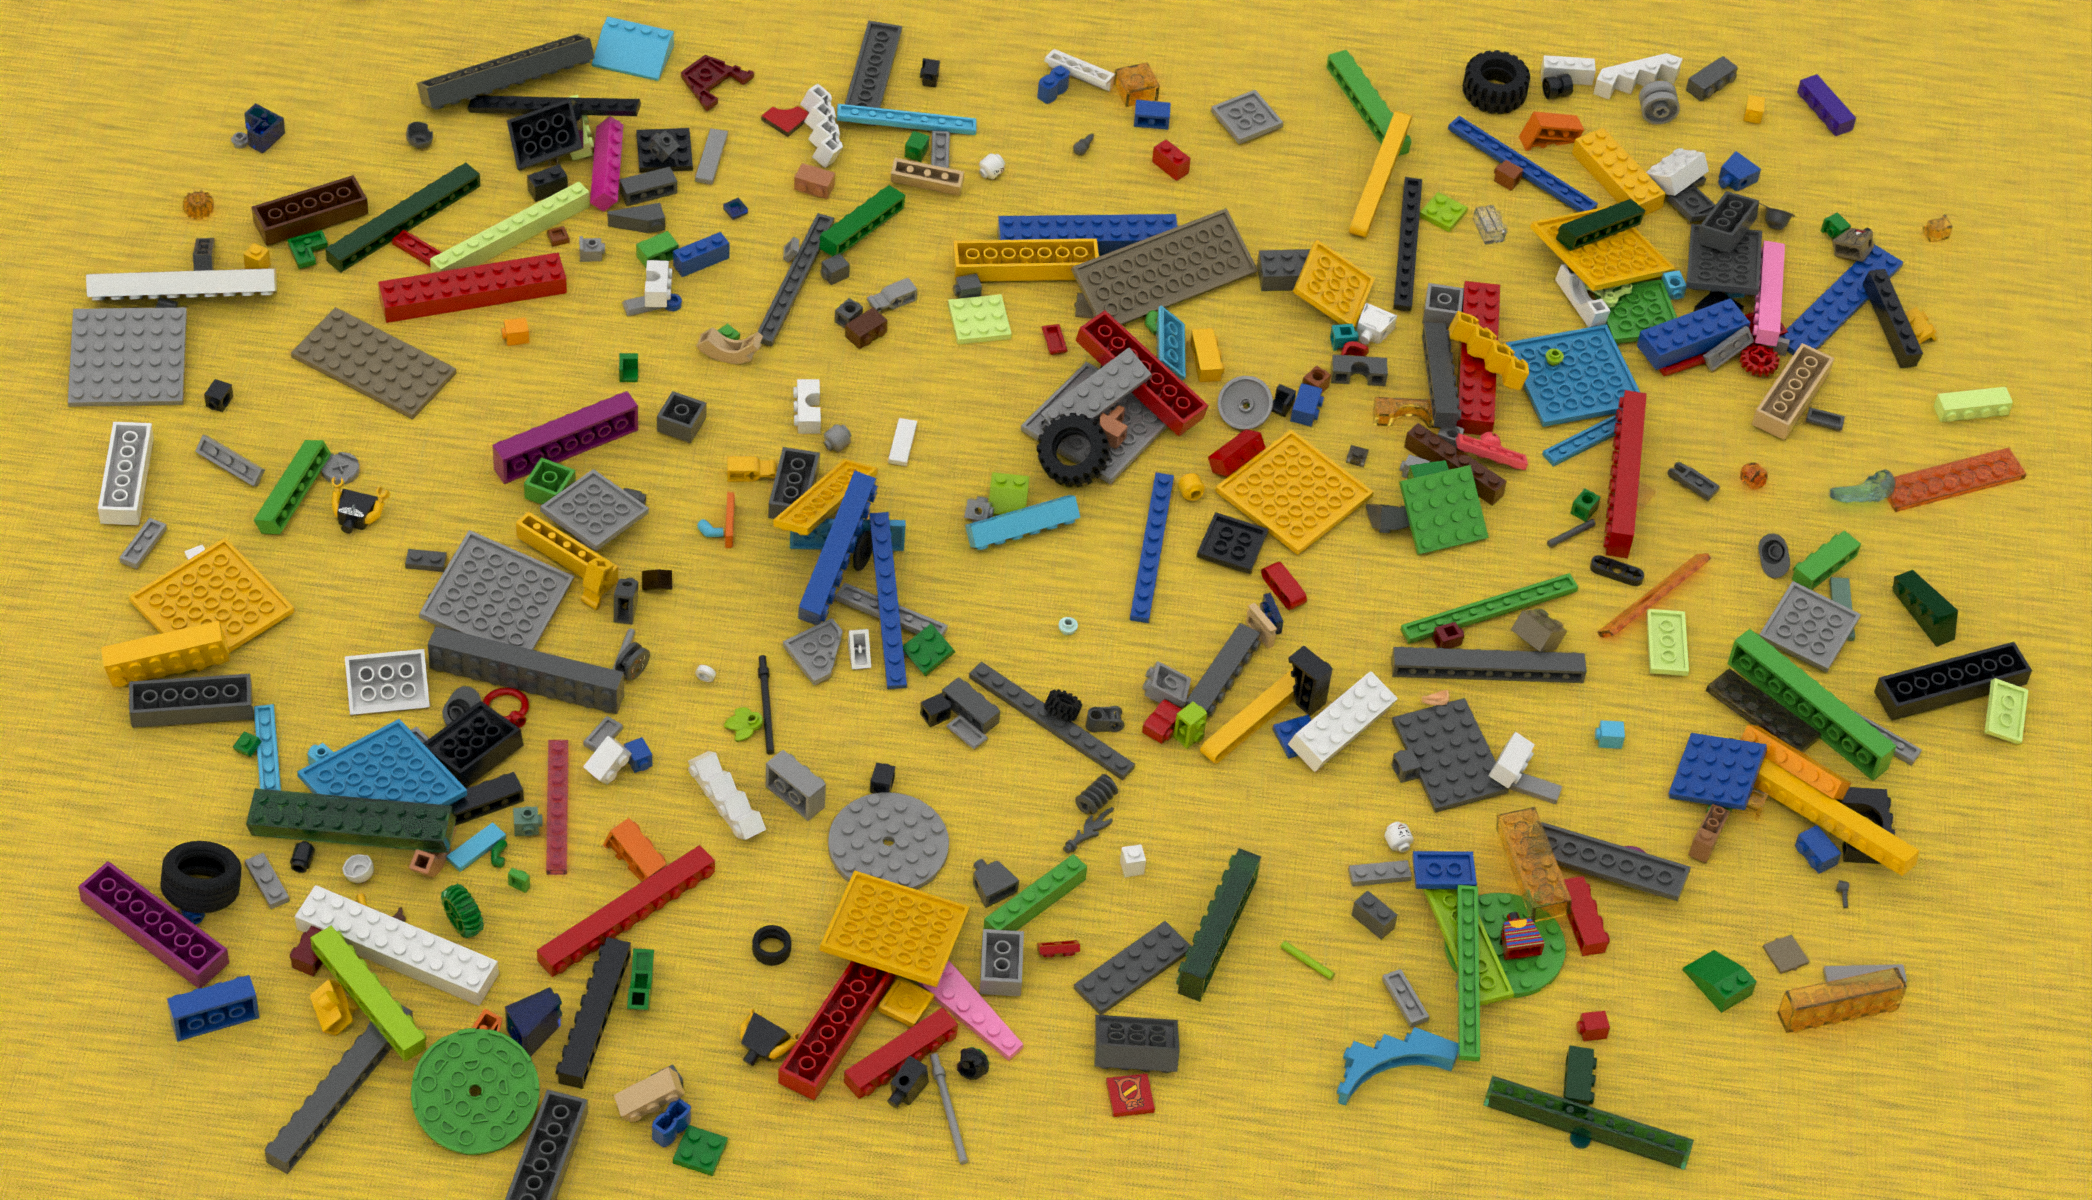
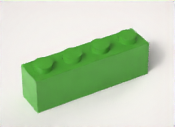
(1826, 560)

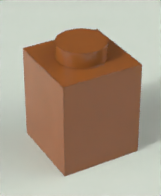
(1508, 175)

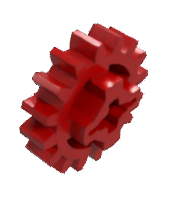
(1759, 360)

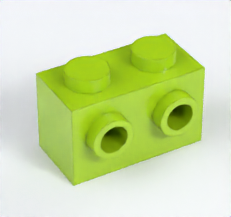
(1190, 725)

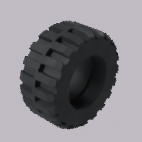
(1499, 67)
(1059, 431)

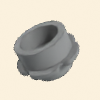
(240, 140)

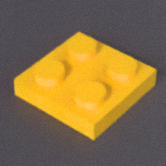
(906, 1002)

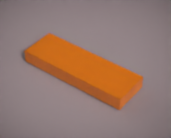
(729, 520)

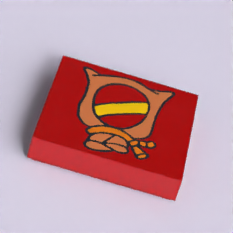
(1130, 1095)

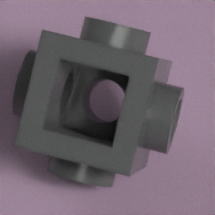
(663, 146)

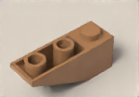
(1708, 833)

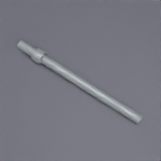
(939, 1075)

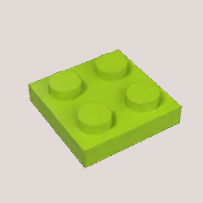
(1443, 212)

